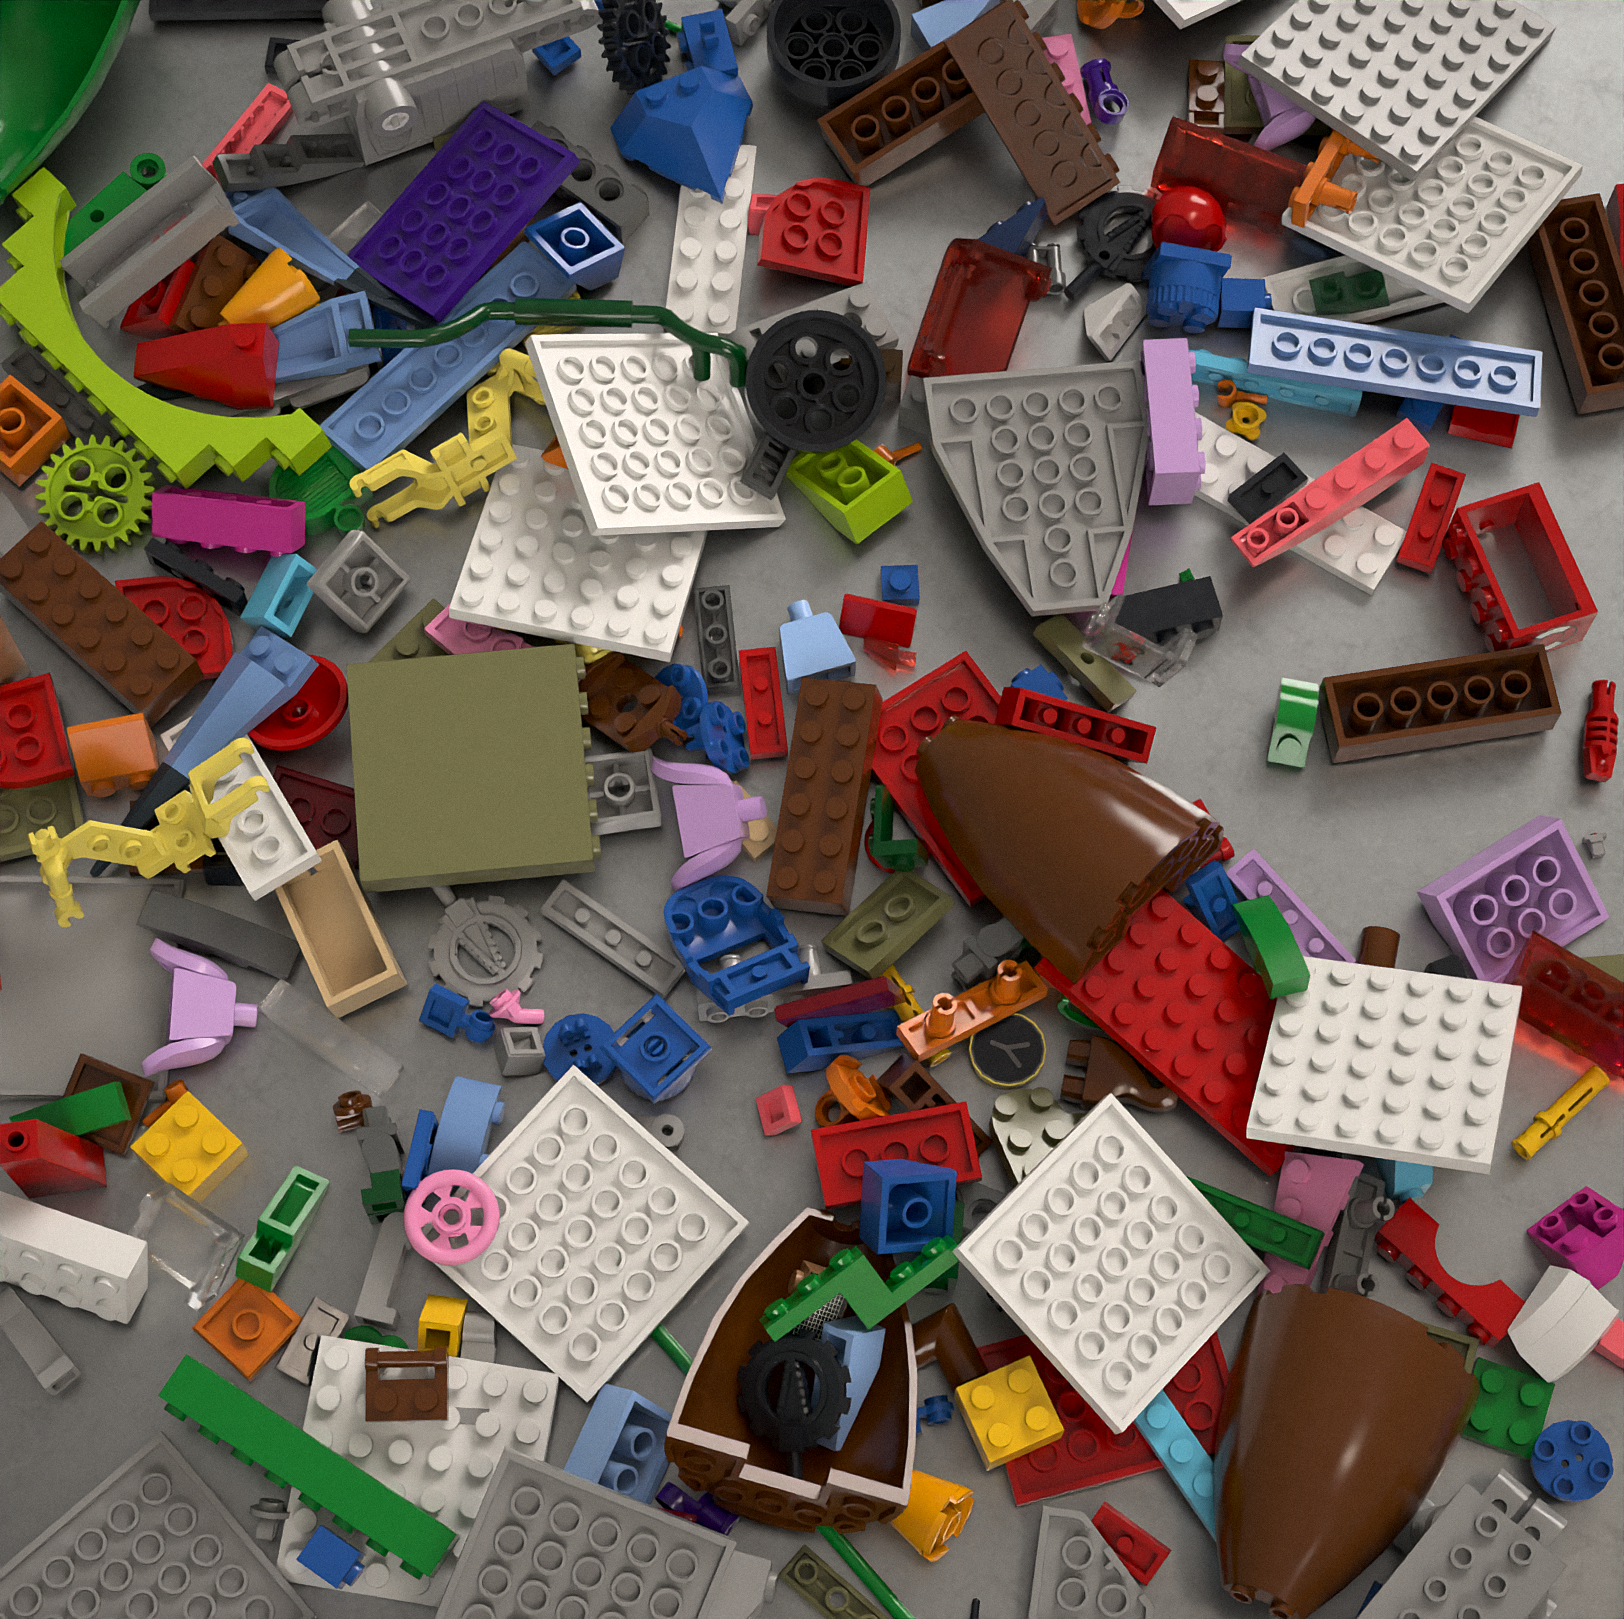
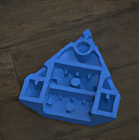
(687, 128)

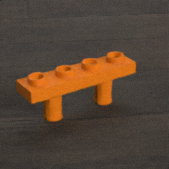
(1318, 176)
(971, 1011)

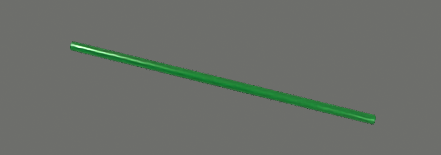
(836, 1540)

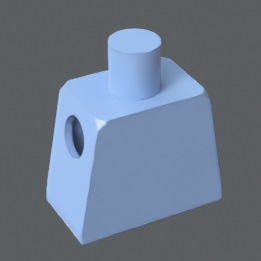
(813, 648)

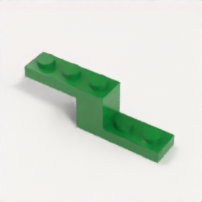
(860, 1286)

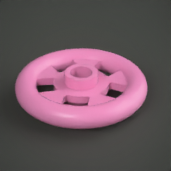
(417, 1217)

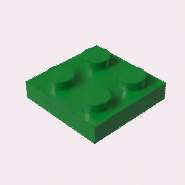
(1508, 1409)

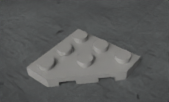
(1080, 1573)

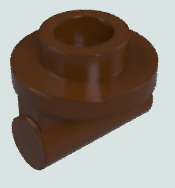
(349, 1110)

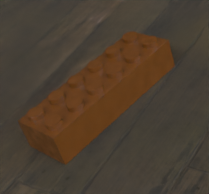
(900, 116)
(1584, 298)
(97, 624)
(1438, 703)
(824, 796)

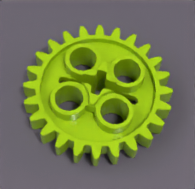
(104, 464)

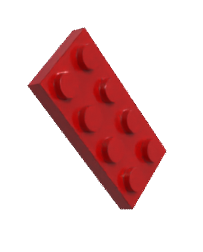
(927, 1136)

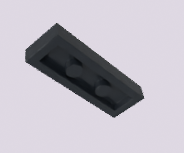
(172, 561)

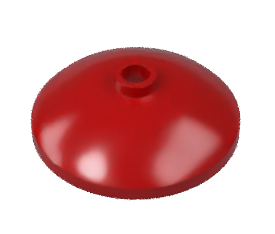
(309, 713)

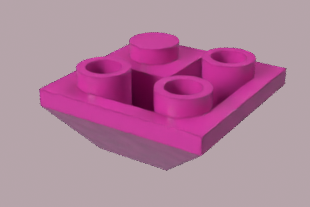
(1583, 1236)

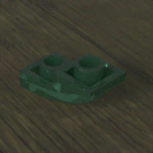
(1350, 294)

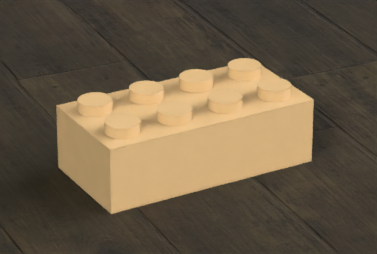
(340, 933)

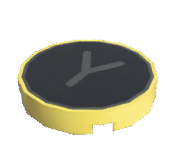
(1008, 1052)

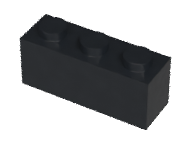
(1168, 610)

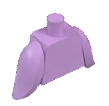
(1280, 116)
(709, 817)
(199, 1010)

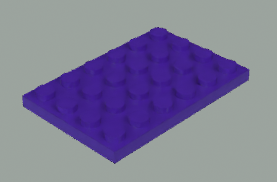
(463, 210)

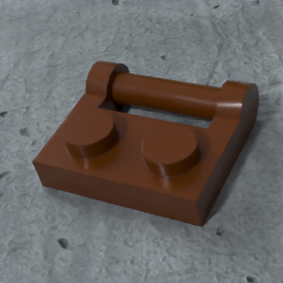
(407, 1398)

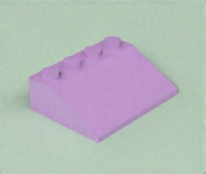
(1507, 892)

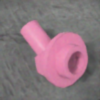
(507, 1006)

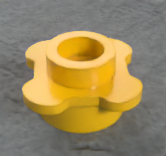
(1249, 411)

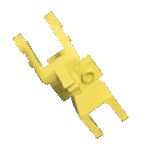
(458, 464)
(181, 837)

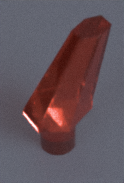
(888, 652)

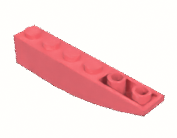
(1334, 494)

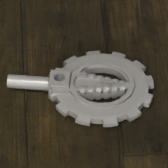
(467, 924)

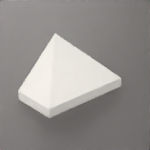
(1114, 319)

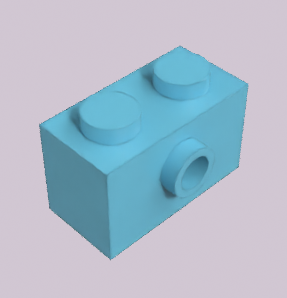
(280, 595)

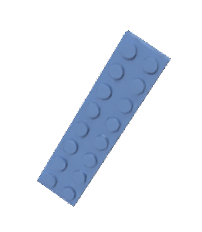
(1395, 362)
(429, 379)

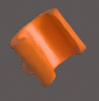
(1236, 396)
(898, 454)
(174, 1092)

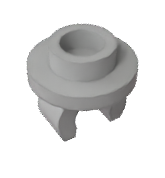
(270, 1514)

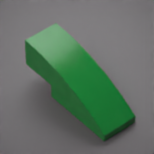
(1272, 946)
(83, 1111)
(281, 1228)

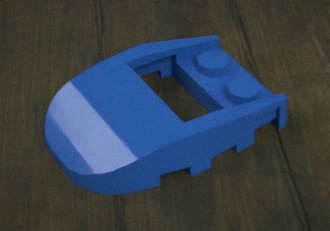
(722, 917)

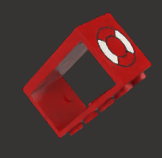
(1550, 558)

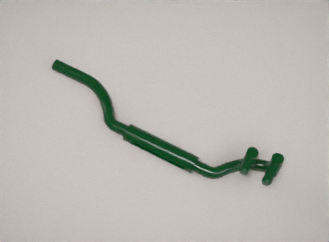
(568, 313)

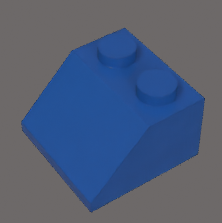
(578, 246)
(905, 1205)

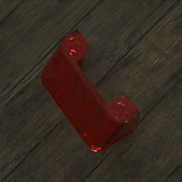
(976, 310)

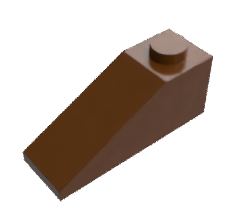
(917, 1090)

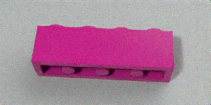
(228, 520)

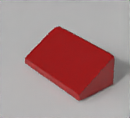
(877, 620)

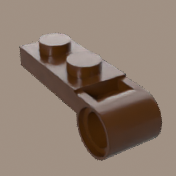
(1206, 94)

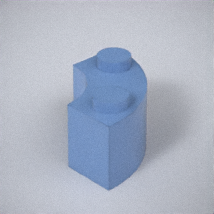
(466, 1126)

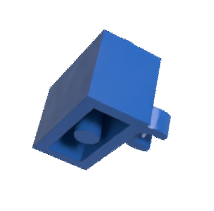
(707, 42)

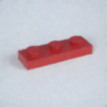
(1431, 518)
(763, 703)

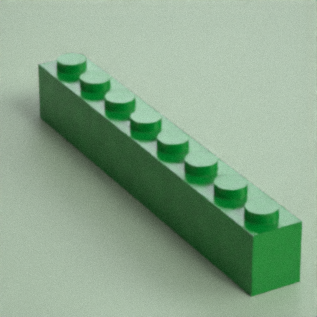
(308, 1466)

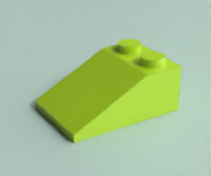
(851, 488)

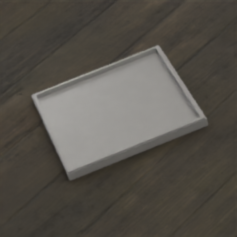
(79, 984)

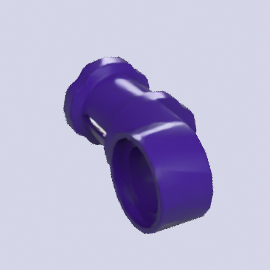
(1103, 91)
(708, 1513)

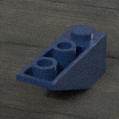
(1019, 230)

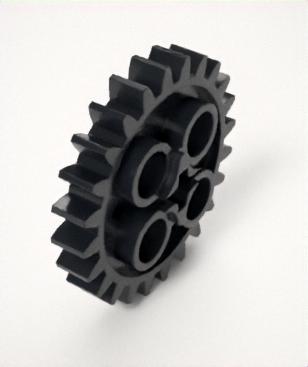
(634, 42)

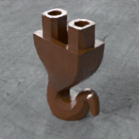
(1111, 1071)

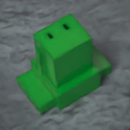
(1186, 575)

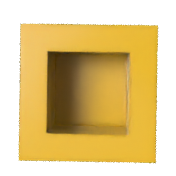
(442, 1323)

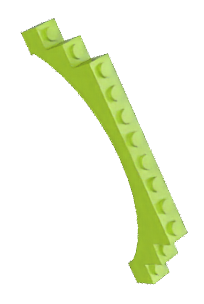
(176, 437)

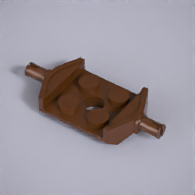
(616, 682)

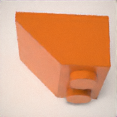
(114, 754)

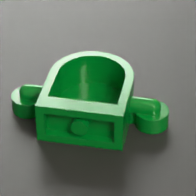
(325, 493)

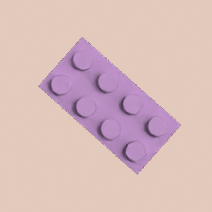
(1172, 453)

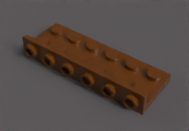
(1032, 110)

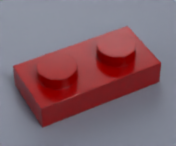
(1133, 1545)

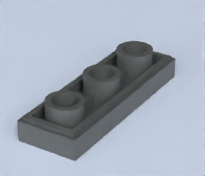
(718, 657)

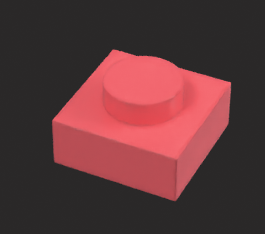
(778, 1110)

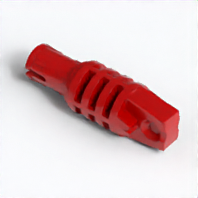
(1600, 733)

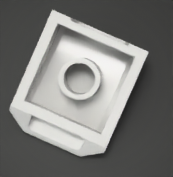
(1561, 1323)

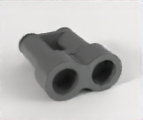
(1053, 255)

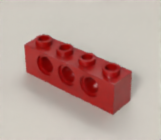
(1076, 723)

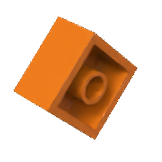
(27, 431)

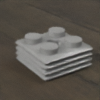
(380, 580)
(640, 803)

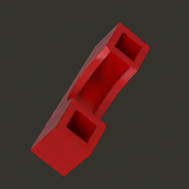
(1411, 1243)

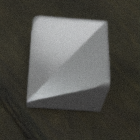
(519, 1051)

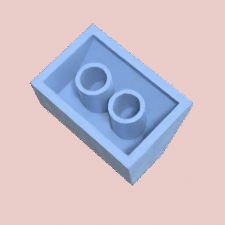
(622, 1444)

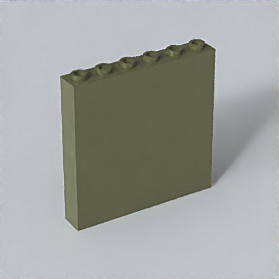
(471, 768)

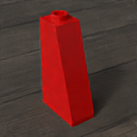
(49, 1159)

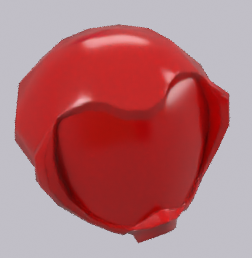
(1188, 219)

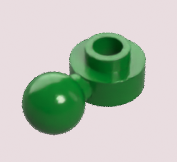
(145, 164)

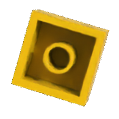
(190, 1148)
(1008, 1412)

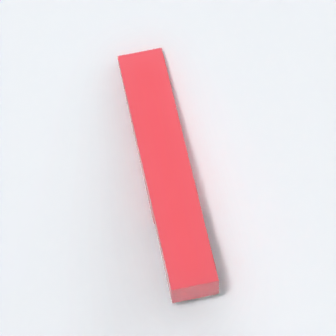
(255, 127)

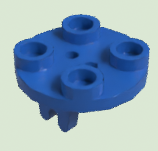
(690, 687)
(721, 737)
(574, 1035)
(1581, 1478)

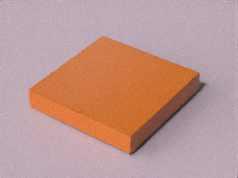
(248, 1327)

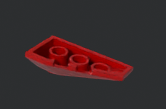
(217, 363)

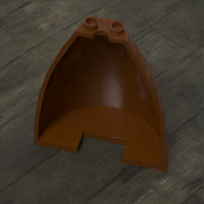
(1060, 834)
(1328, 1442)
(746, 1474)

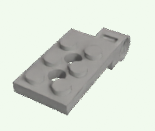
(854, 303)

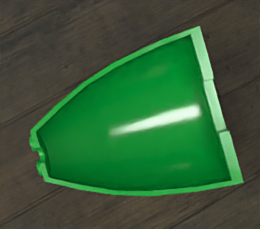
(51, 73)

